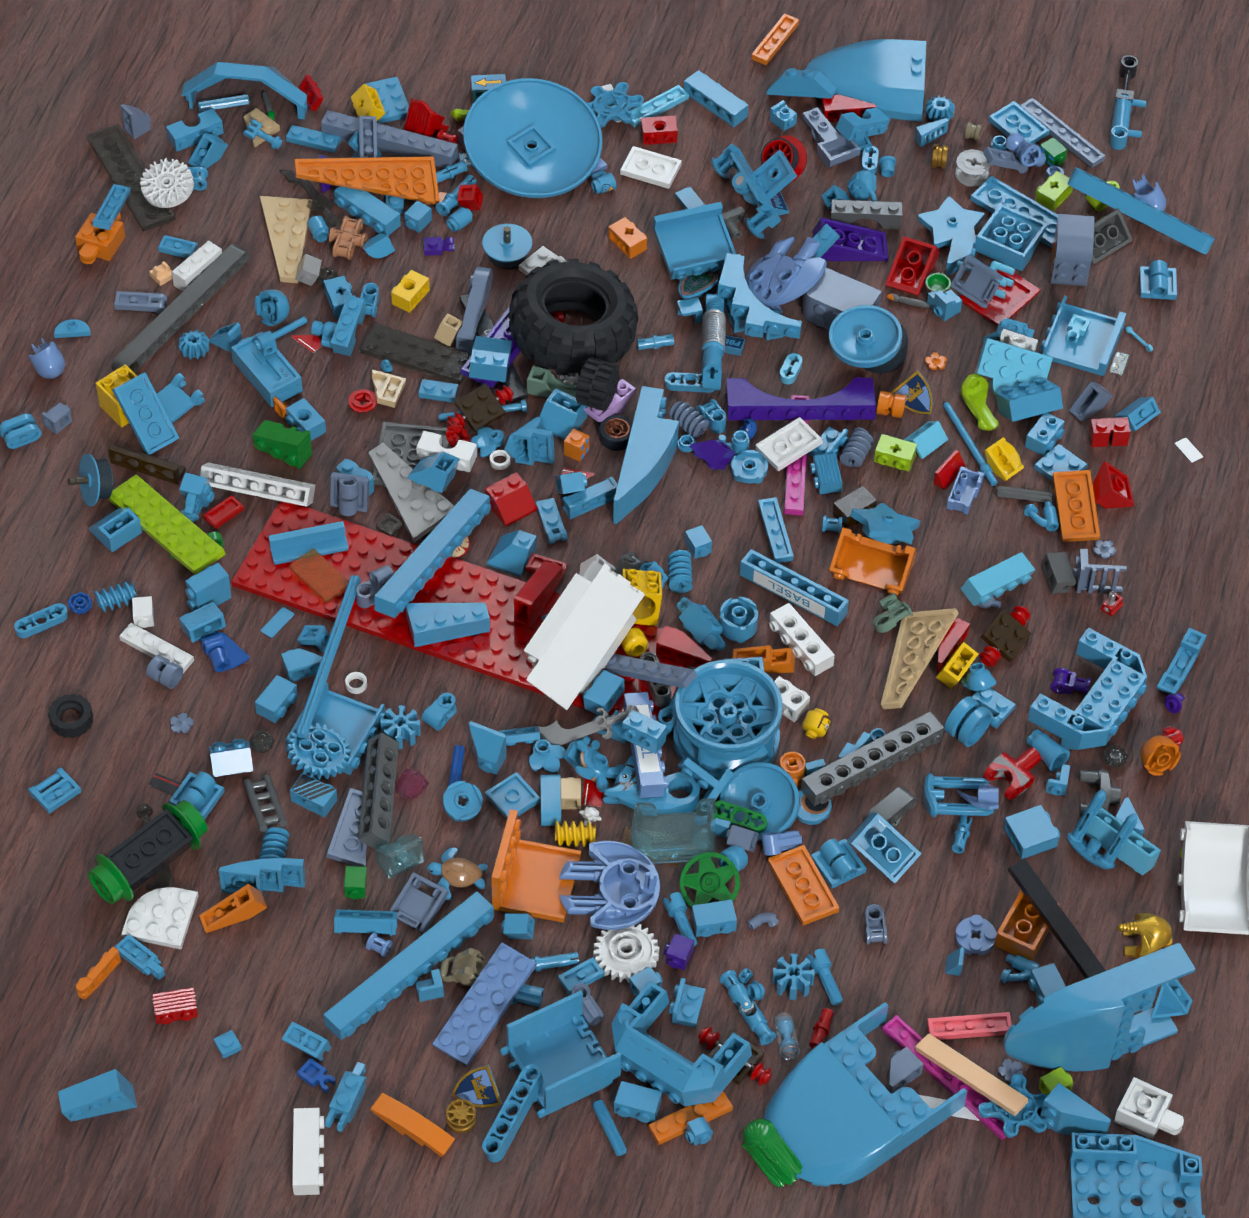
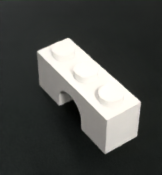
(194, 265)
(432, 444)

